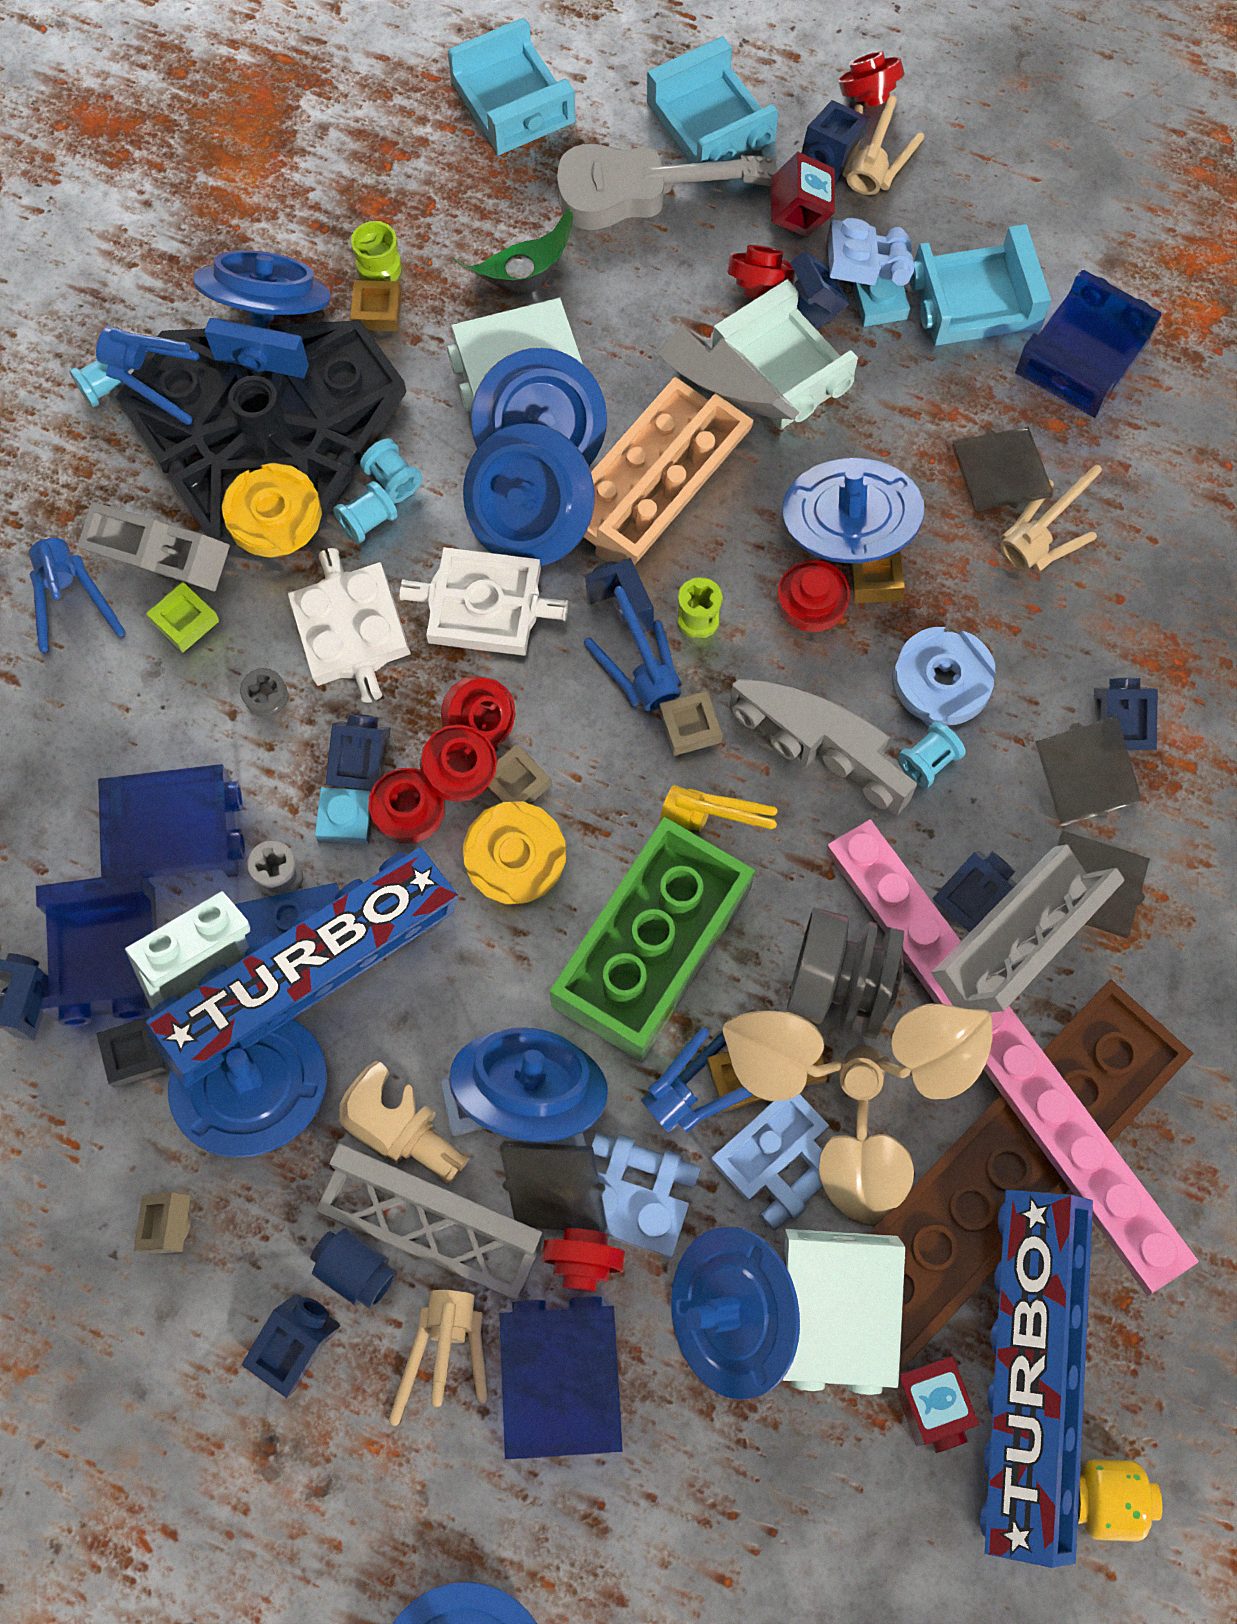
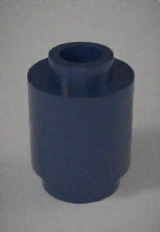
(352, 1268)

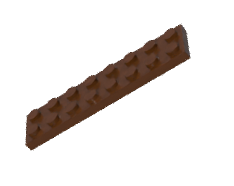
(1114, 1064)

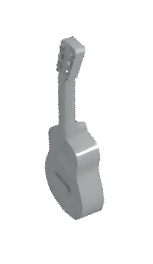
(616, 184)

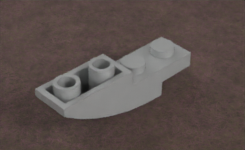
(809, 725)

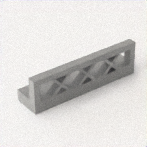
(1024, 932)
(439, 1202)

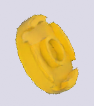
(272, 510)
(514, 852)

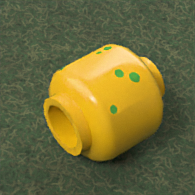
(1117, 1500)

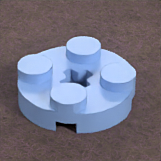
(947, 650)

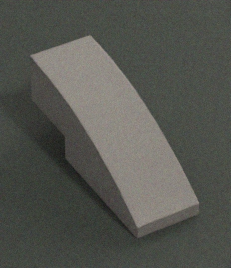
(726, 373)
(153, 546)

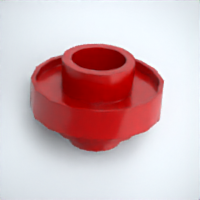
(871, 78)
(759, 269)
(813, 596)
(480, 705)
(458, 763)
(405, 807)
(583, 1258)

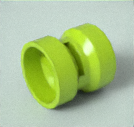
(376, 252)

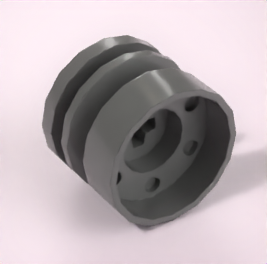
(846, 973)

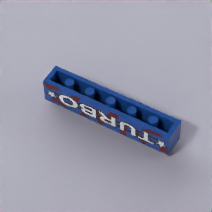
(300, 966)
(1038, 1379)

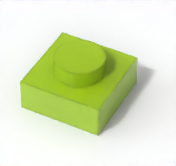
(182, 617)

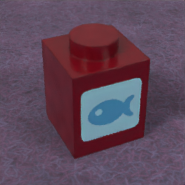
(802, 194)
(936, 1405)

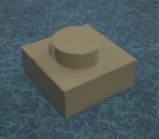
(690, 723)
(518, 778)
(163, 1223)

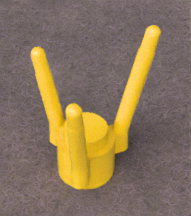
(691, 809)

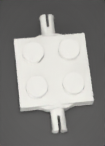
(483, 601)
(349, 624)

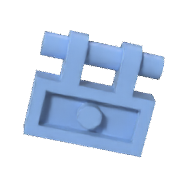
(863, 256)
(766, 1149)
(637, 1214)

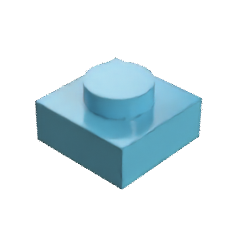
(881, 302)
(343, 816)

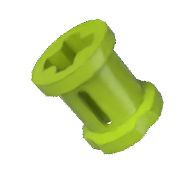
(699, 594)

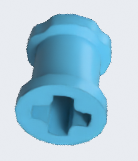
(94, 382)
(391, 470)
(365, 512)
(931, 754)

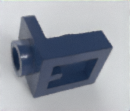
(834, 135)
(819, 294)
(609, 575)
(1135, 710)
(356, 752)
(976, 888)
(22, 998)
(290, 1343)

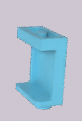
(510, 87)
(709, 105)
(981, 289)

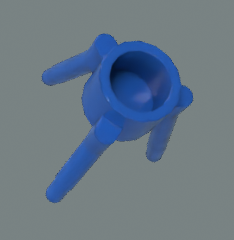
(127, 350)
(55, 570)
(653, 681)
(672, 1099)

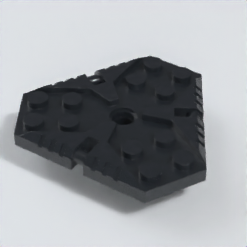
(264, 416)

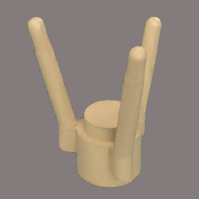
(869, 168)
(1028, 543)
(448, 1319)

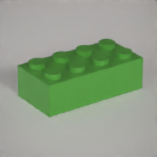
(652, 939)

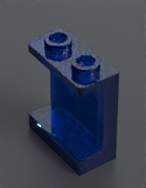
(1088, 343)
(170, 822)
(86, 944)
(560, 1379)

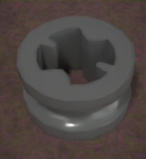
(252, 684)

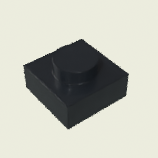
(129, 1053)

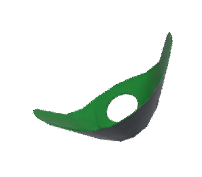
(542, 252)

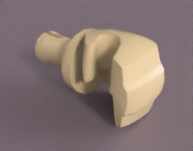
(397, 1131)

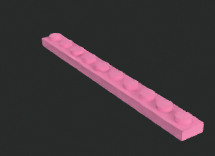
(1021, 1071)

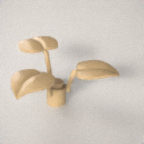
(936, 1044)

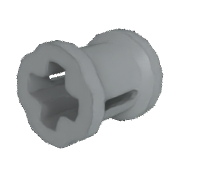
(260, 866)

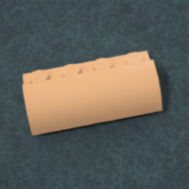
(660, 468)

